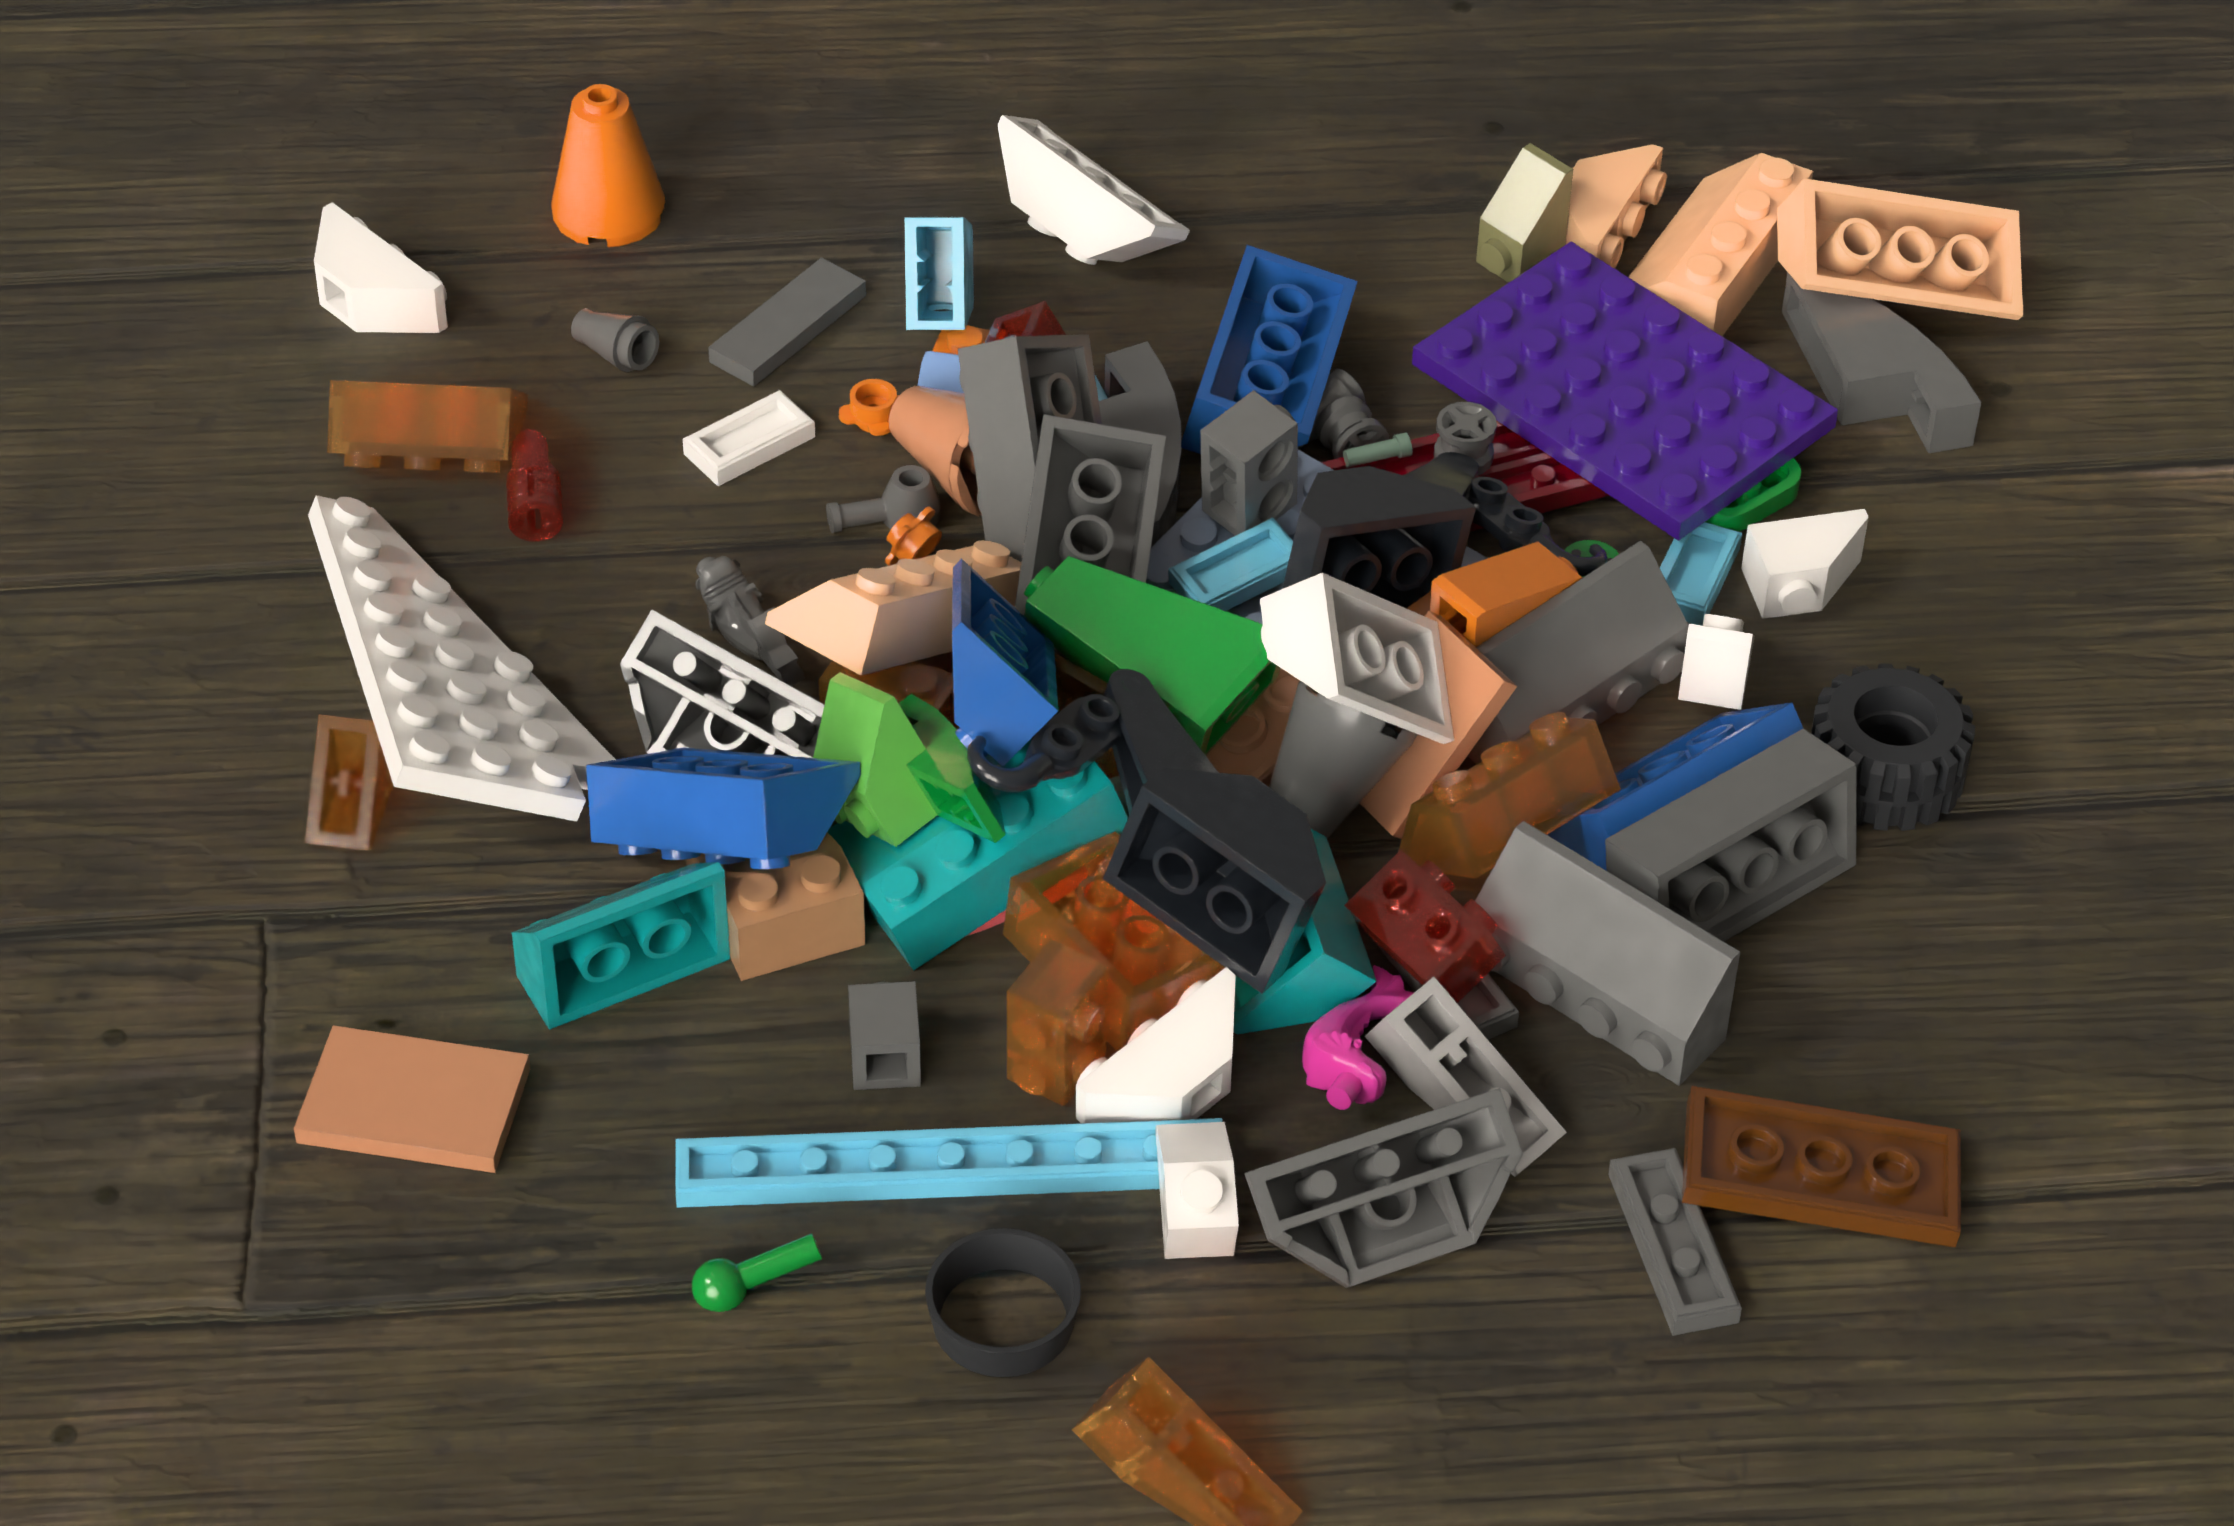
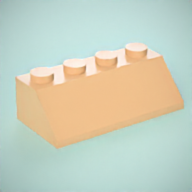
(1721, 241)
(1902, 248)
(891, 611)

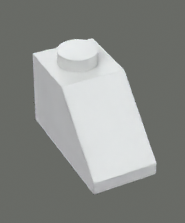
(1802, 561)
(1197, 1190)

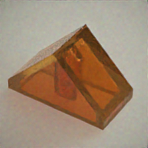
(347, 784)

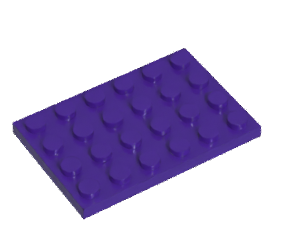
(1625, 389)

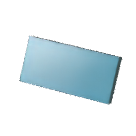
(1235, 567)
(1699, 568)

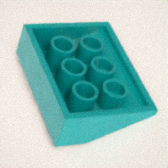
(953, 880)

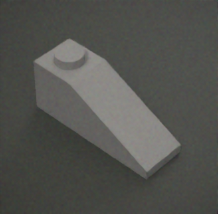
(1450, 1060)

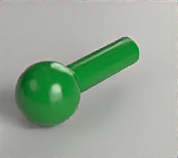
(724, 1284)

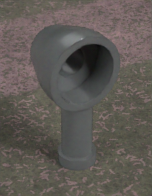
(906, 492)

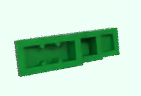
(947, 776)

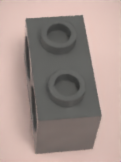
(1249, 464)

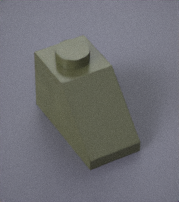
(1526, 215)

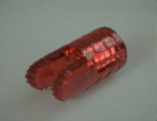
(532, 486)

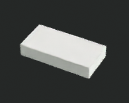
(748, 438)

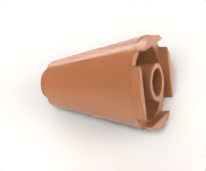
(936, 432)

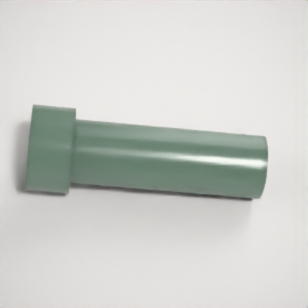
(1398, 446)

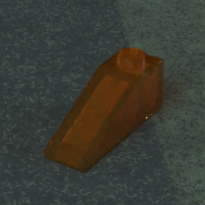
(1179, 1455)

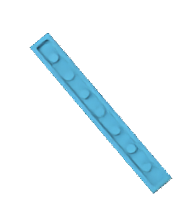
(918, 1163)

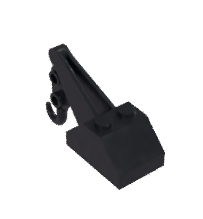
(1408, 529)
(1200, 846)

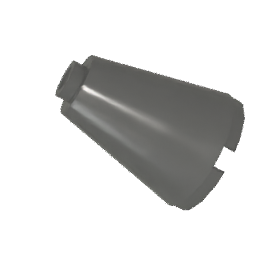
(1333, 757)

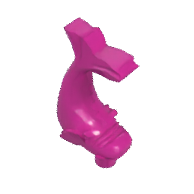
(1333, 1045)

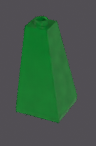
(1196, 656)

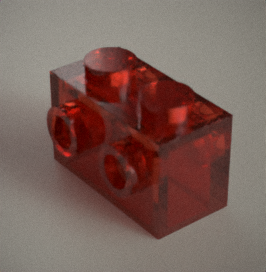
(1425, 928)

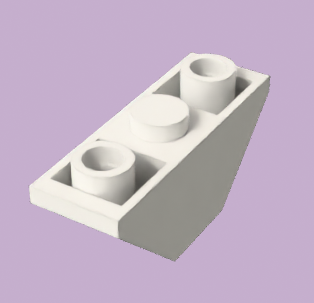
(372, 281)
(1716, 662)
(1169, 1065)

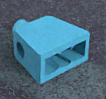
(938, 272)

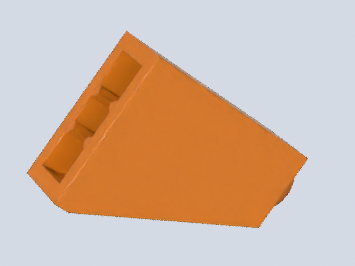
(1500, 590)

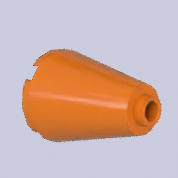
(605, 172)

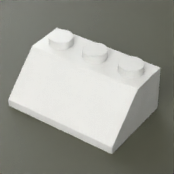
(1360, 653)

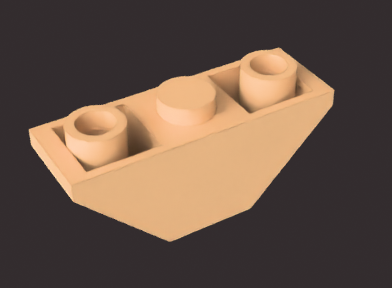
(1612, 199)

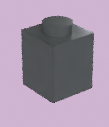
(884, 1035)

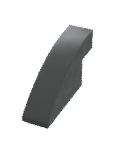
(1881, 366)
(1145, 402)

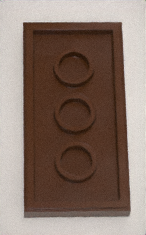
(1822, 1166)

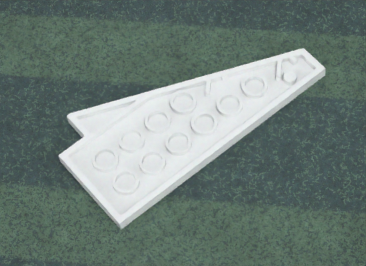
(441, 687)

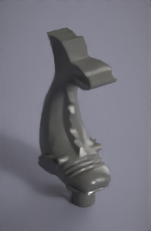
(738, 615)

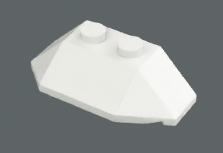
(1078, 198)

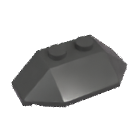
(710, 699)
(1391, 1191)

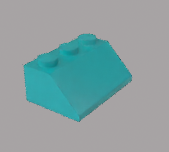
(624, 943)
(1324, 969)

